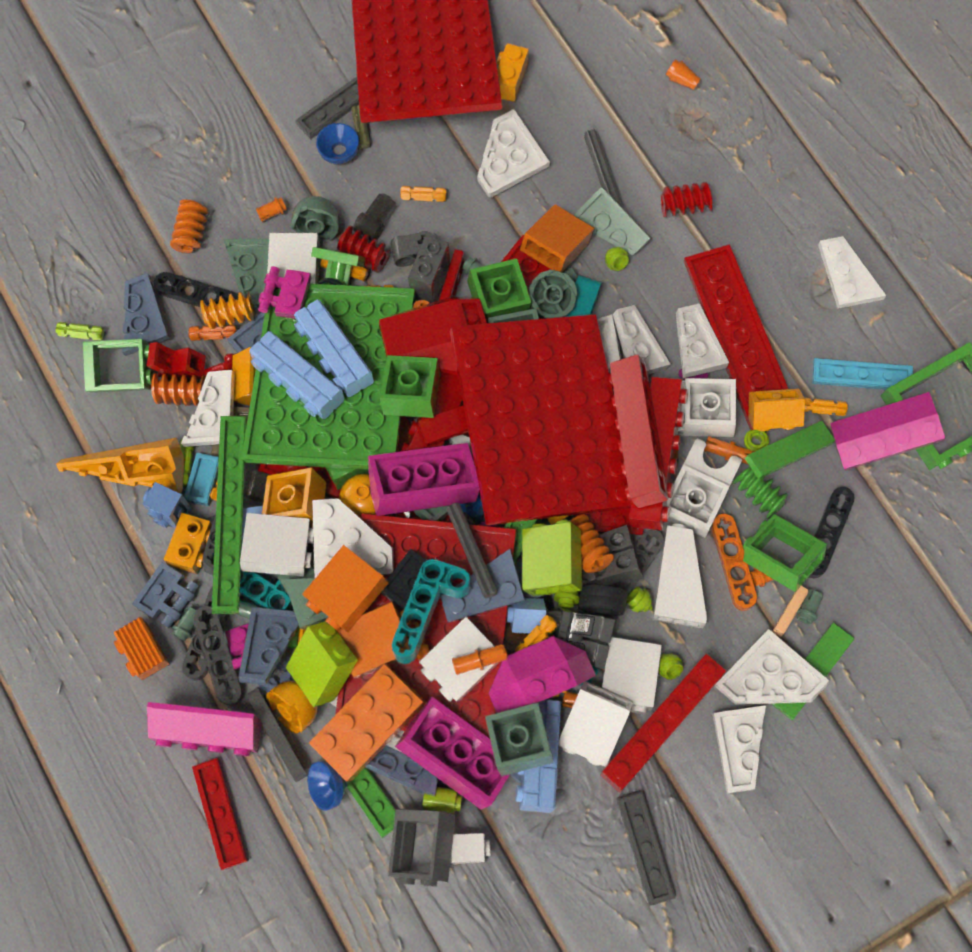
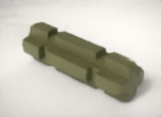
(360, 128)

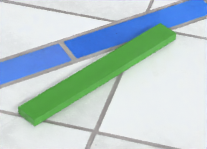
(229, 516)

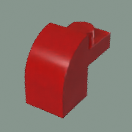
(178, 362)

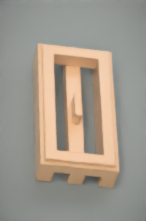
(790, 611)

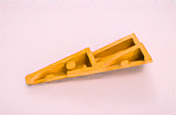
(134, 465)

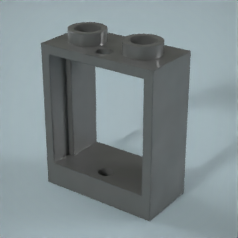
(429, 275)
(403, 846)

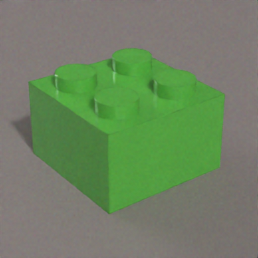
(499, 288)
(410, 386)

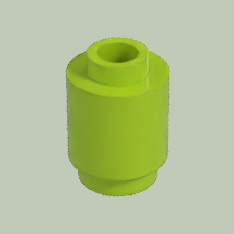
(445, 801)

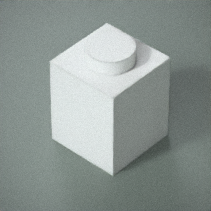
(469, 848)

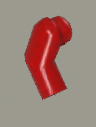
(227, 365)

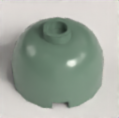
(317, 216)
(552, 294)

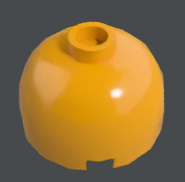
(357, 495)
(292, 705)

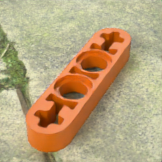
(731, 562)

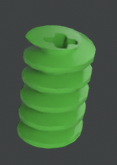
(762, 491)

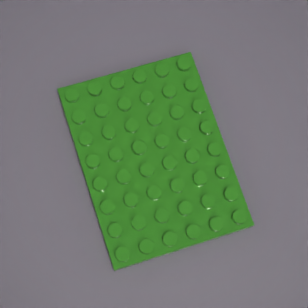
(283, 430)

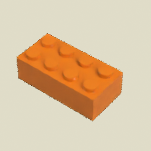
(367, 723)

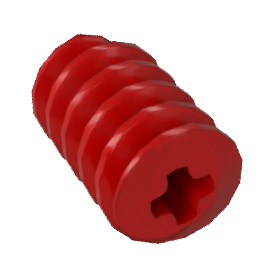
(686, 198)
(352, 244)

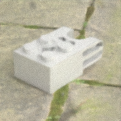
(713, 421)
(703, 484)

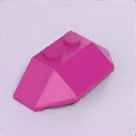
(539, 674)

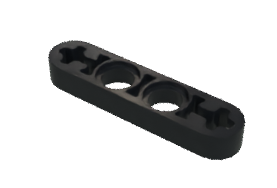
(180, 282)
(833, 533)

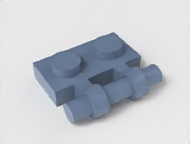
(159, 590)

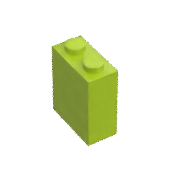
(551, 559)
(321, 663)

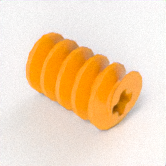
(228, 310)

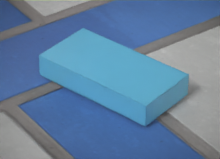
(202, 479)

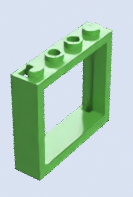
(893, 394)

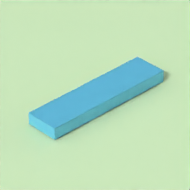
(858, 373)

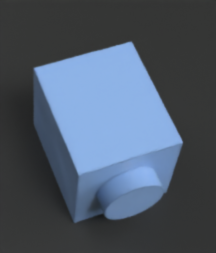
(526, 615)

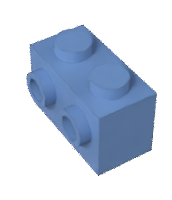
(165, 505)

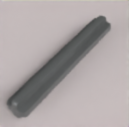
(600, 163)
(471, 550)

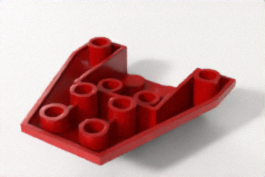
(427, 328)

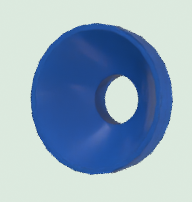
(335, 135)
(325, 785)

